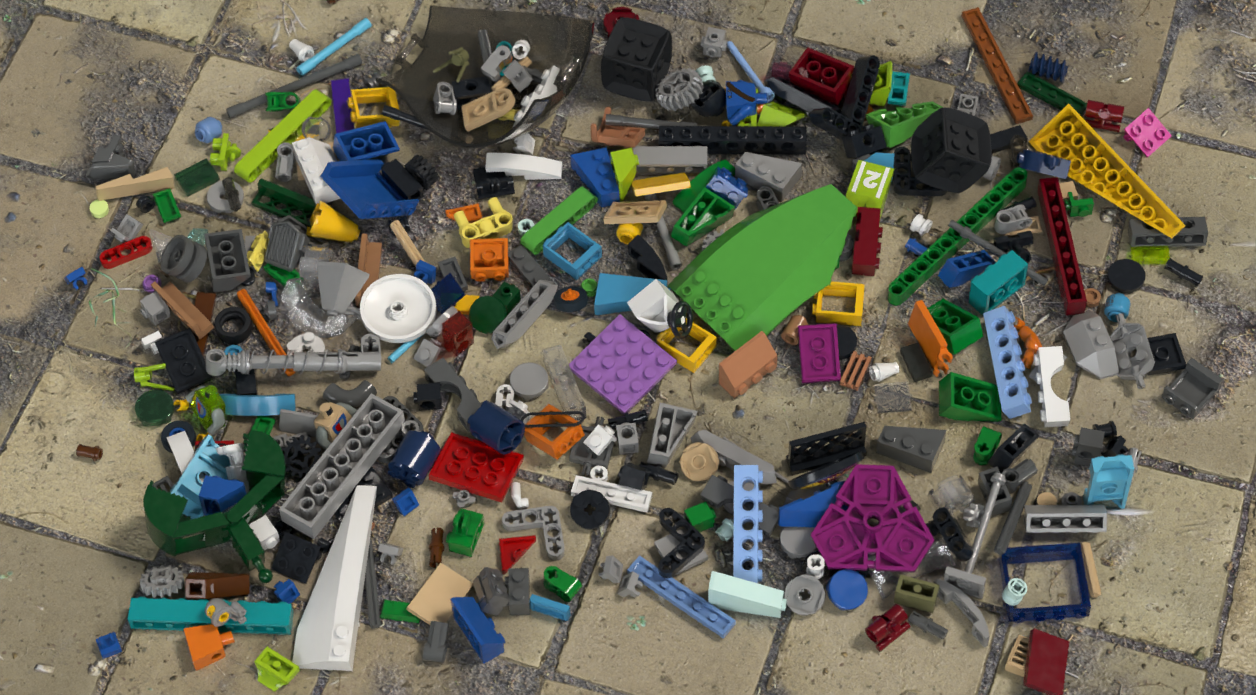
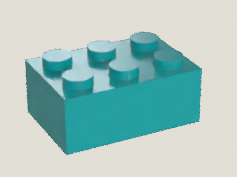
(998, 282)

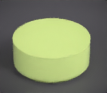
(99, 208)

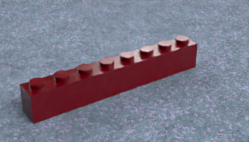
(1061, 246)

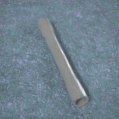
(672, 254)

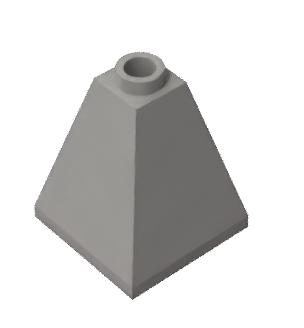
(339, 285)

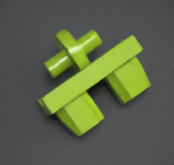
(226, 153)

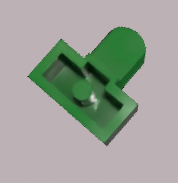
(465, 532)

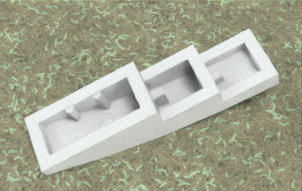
(524, 165)

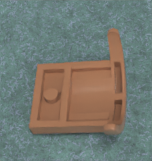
(616, 135)

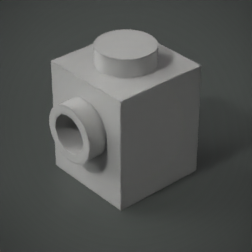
(154, 308)

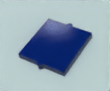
(447, 293)

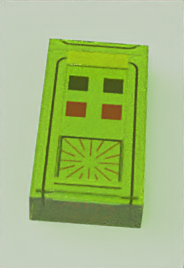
(1150, 254)

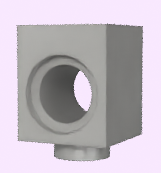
(627, 445)

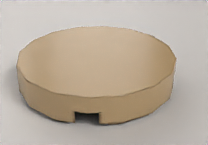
(699, 461)

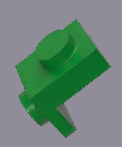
(1079, 207)

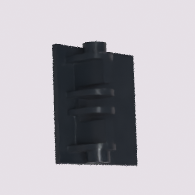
(492, 183)
(296, 557)

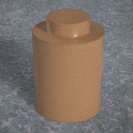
(790, 333)

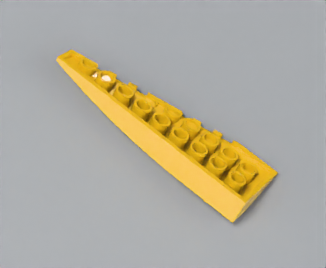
(1103, 170)

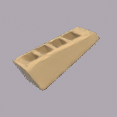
(1014, 667)

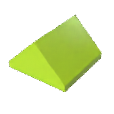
(882, 85)

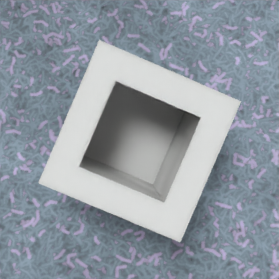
(265, 533)

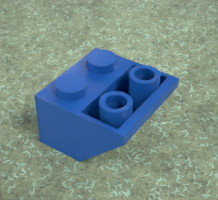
(220, 494)

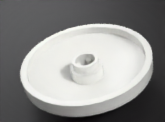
(398, 308)

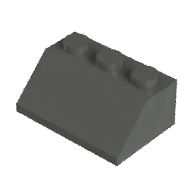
(226, 259)

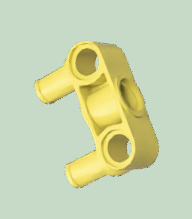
(487, 227)

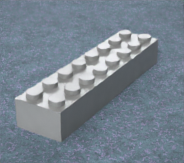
(342, 466)

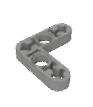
(542, 520)

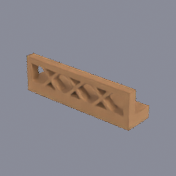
(369, 262)
(184, 309)

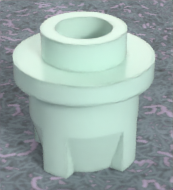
(726, 530)

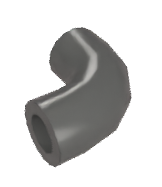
(353, 397)

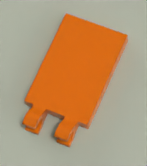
(929, 338)

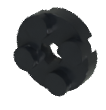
(581, 502)

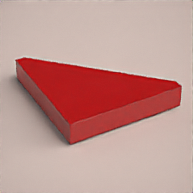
(513, 549)

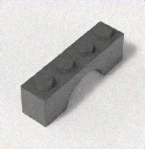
(446, 375)
(719, 492)

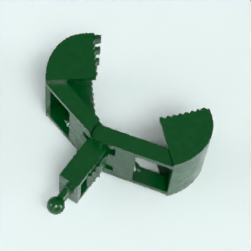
(266, 480)

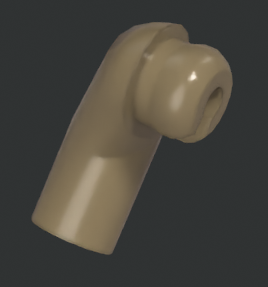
(929, 240)

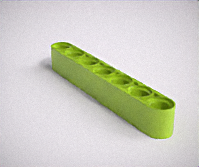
(286, 131)

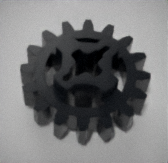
(304, 465)

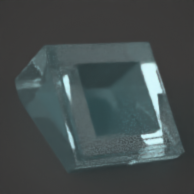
(197, 235)

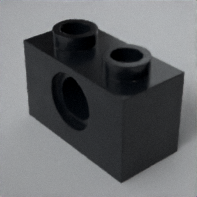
(470, 89)
(873, 141)

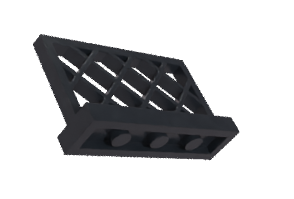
(803, 460)

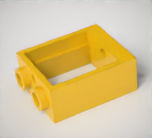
(372, 95)
(841, 290)
(692, 363)

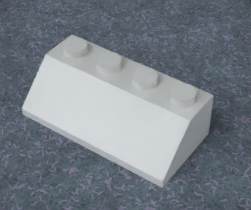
(312, 159)

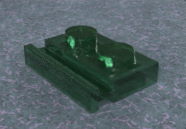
(197, 177)

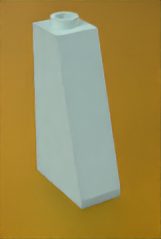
(745, 596)

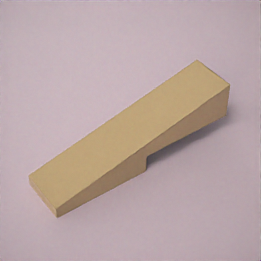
(127, 186)

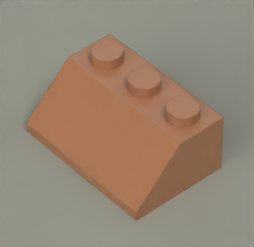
(747, 365)

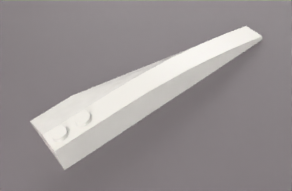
(331, 618)

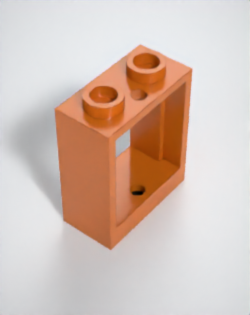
(559, 445)

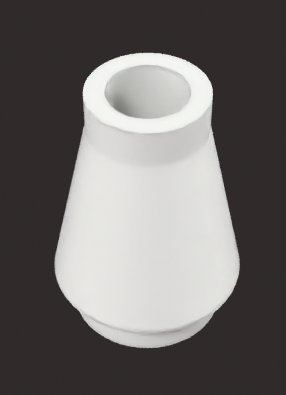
(301, 50)
(881, 371)

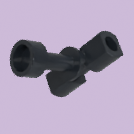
(1016, 244)

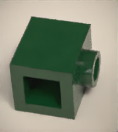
(509, 295)

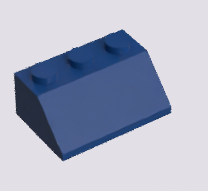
(364, 142)
(477, 628)

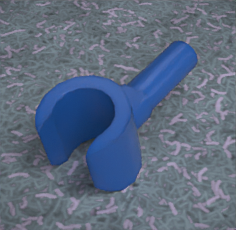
(272, 288)

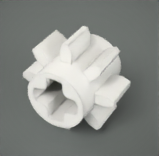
(973, 514)

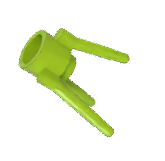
(143, 374)

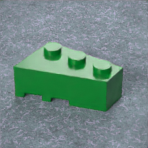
(702, 217)

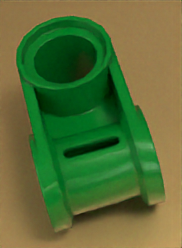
(280, 101)
(986, 445)
(561, 583)

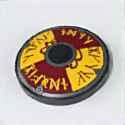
(827, 473)

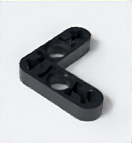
(910, 182)
(686, 543)

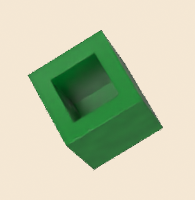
(700, 516)

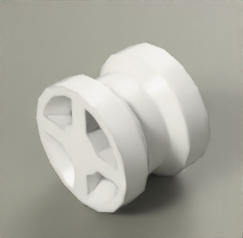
(921, 225)

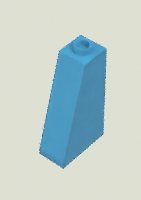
(616, 290)

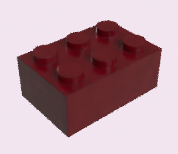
(822, 75)

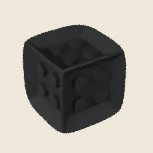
(636, 59)
(951, 150)

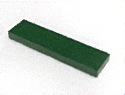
(1050, 93)

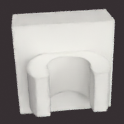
(524, 144)
(149, 341)

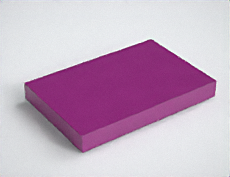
(819, 353)

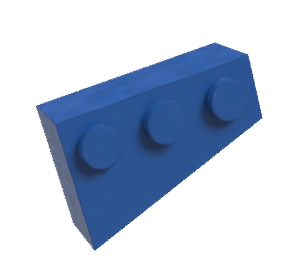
(597, 174)

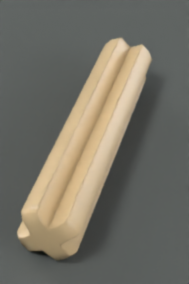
(504, 81)
(406, 242)
(1090, 570)

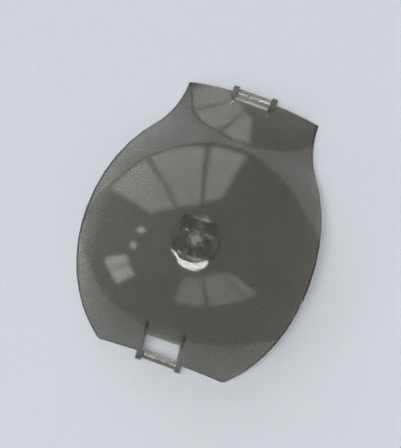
(552, 42)

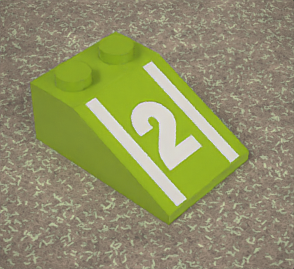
(869, 185)

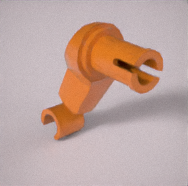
(1030, 340)

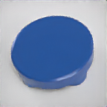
(847, 589)

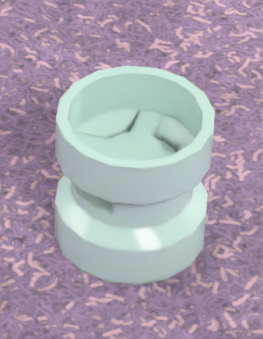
(706, 74)
(1014, 591)

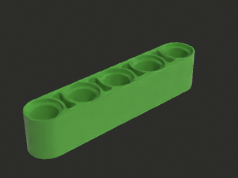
(568, 211)

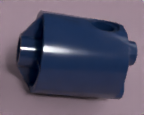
(496, 427)
(414, 458)

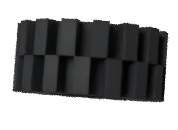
(422, 171)

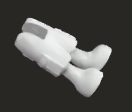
(236, 458)

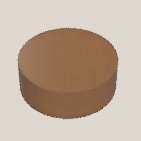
(1093, 297)

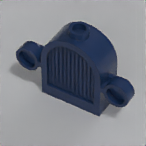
(1043, 163)

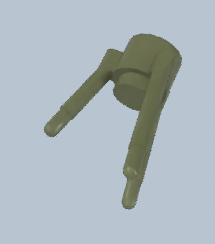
(459, 58)

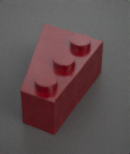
(866, 242)

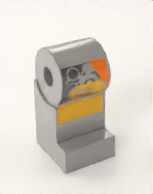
(496, 62)

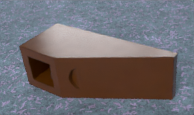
(215, 585)

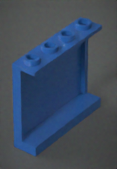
(366, 189)

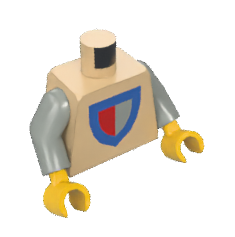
(332, 421)

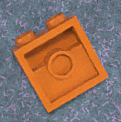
(489, 259)

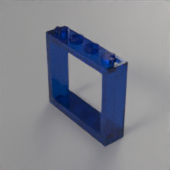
(1044, 553)

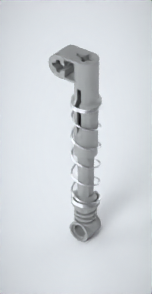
(338, 361)

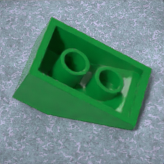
(956, 325)
(968, 399)

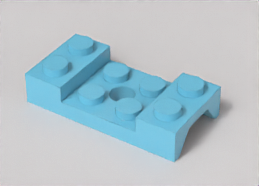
(204, 461)
(1109, 480)

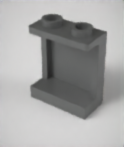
(1192, 389)

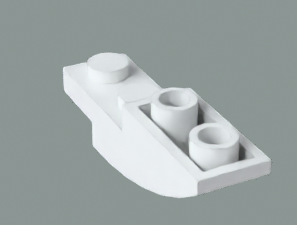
(542, 90)

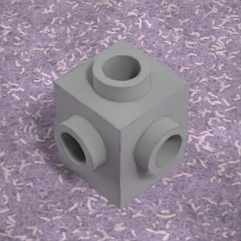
(714, 42)

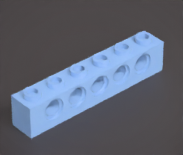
(1011, 404)
(743, 475)

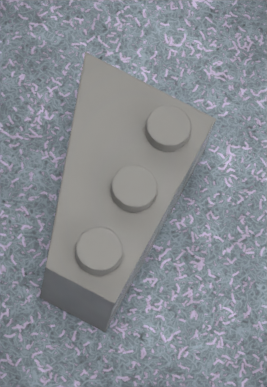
(768, 172)
(669, 431)

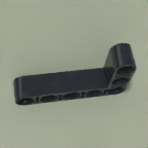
(855, 103)

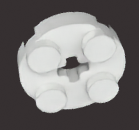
(306, 341)

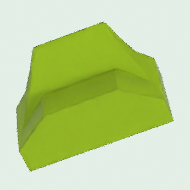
(274, 669)

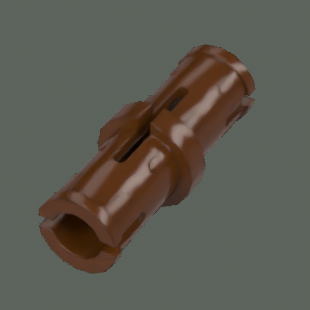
(436, 547)

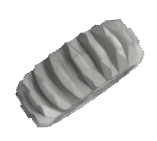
(679, 89)

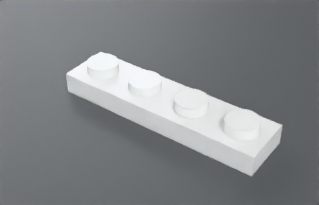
(614, 493)

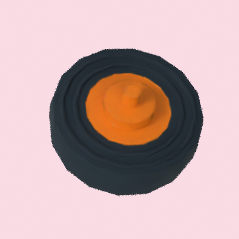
(570, 299)

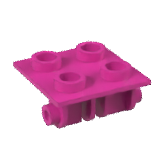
(1147, 132)

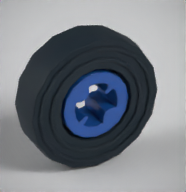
(177, 427)

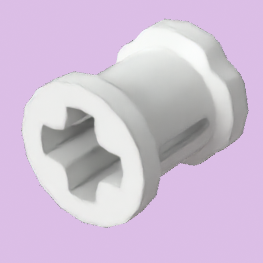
(526, 48)
(815, 566)

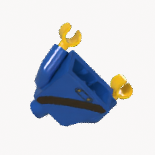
(741, 101)

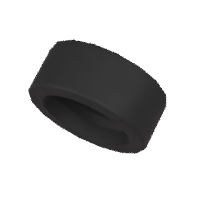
(233, 313)

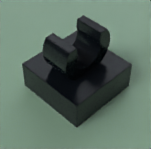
(1114, 446)

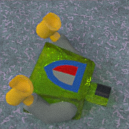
(208, 408)

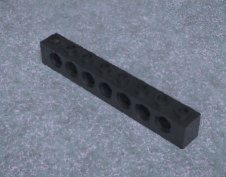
(737, 138)

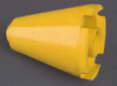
(331, 224)

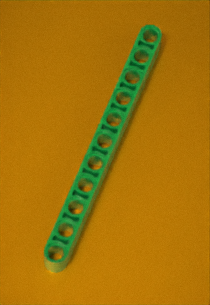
(978, 216)

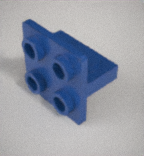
(727, 186)

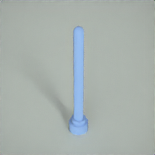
(748, 70)

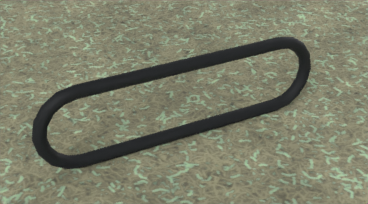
(554, 413)

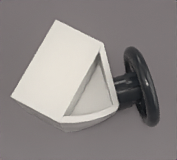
(661, 309)

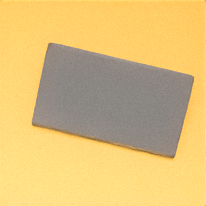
(297, 422)

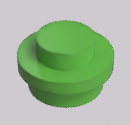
(589, 286)

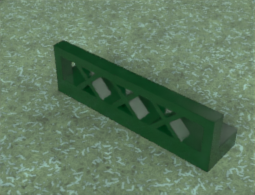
(285, 196)

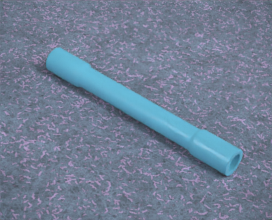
(311, 63)

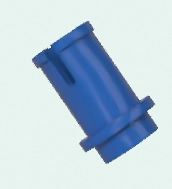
(915, 247)

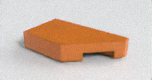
(471, 212)

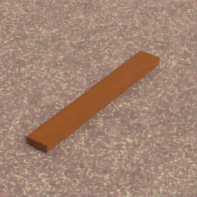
(997, 65)

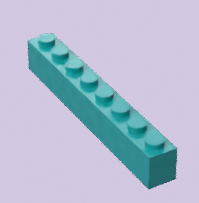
(185, 613)

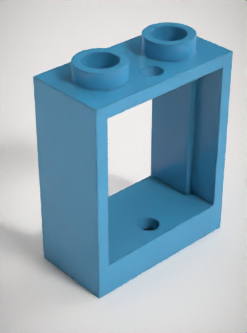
(581, 265)

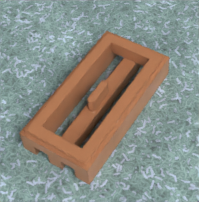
(860, 358)

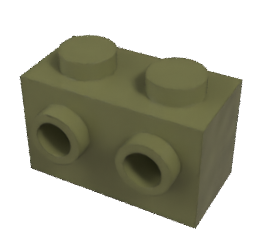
(916, 593)

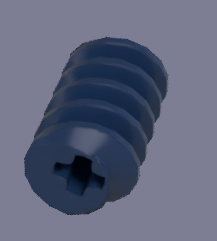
(1048, 67)

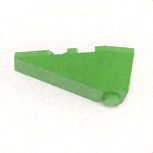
(901, 122)

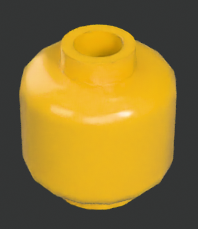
(628, 231)

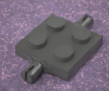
(584, 455)

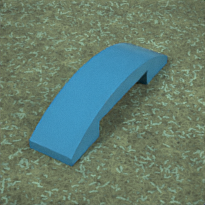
(258, 404)

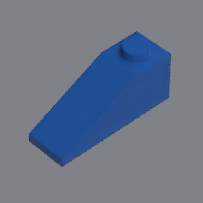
(964, 268)

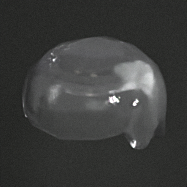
(316, 128)

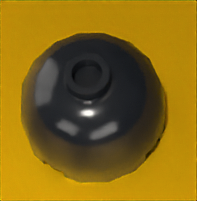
(711, 101)

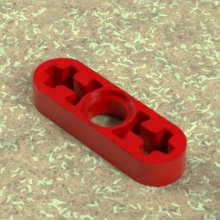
(141, 251)

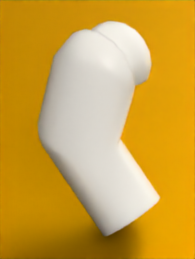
(516, 496)

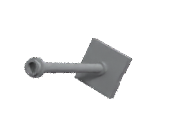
(965, 580)

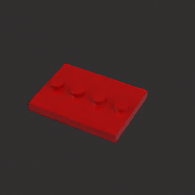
(475, 467)

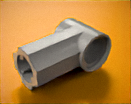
(285, 162)

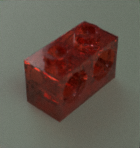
(457, 334)

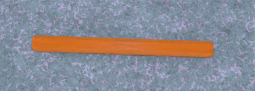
(262, 326)

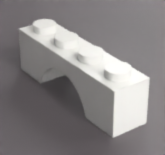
(1055, 410)

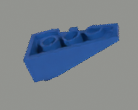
(810, 510)

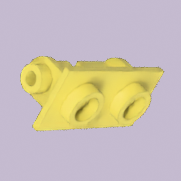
(259, 247)

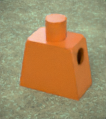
(206, 644)

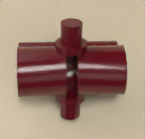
(1104, 115)
(887, 627)

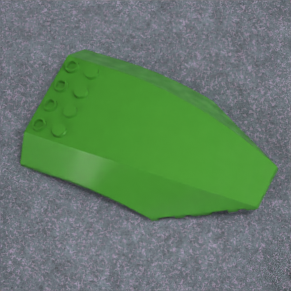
(767, 265)

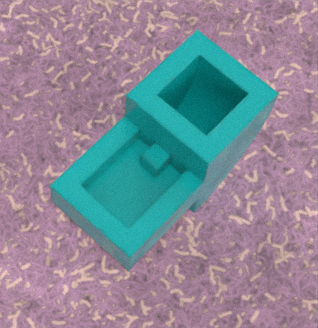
(899, 88)

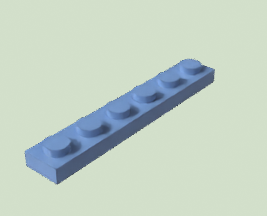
(682, 597)

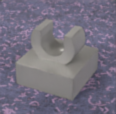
(390, 550)
(612, 569)
(628, 585)

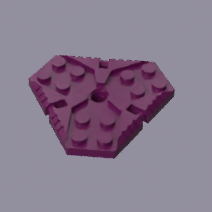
(898, 539)

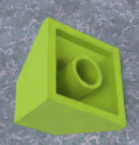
(779, 115)
(624, 169)

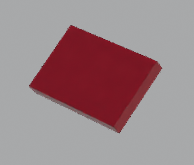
(1046, 663)

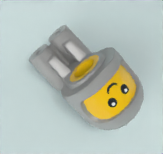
(221, 612)

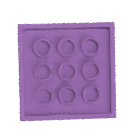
(622, 364)

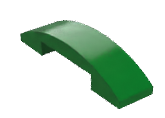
(688, 195)

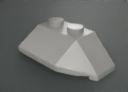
(1091, 345)

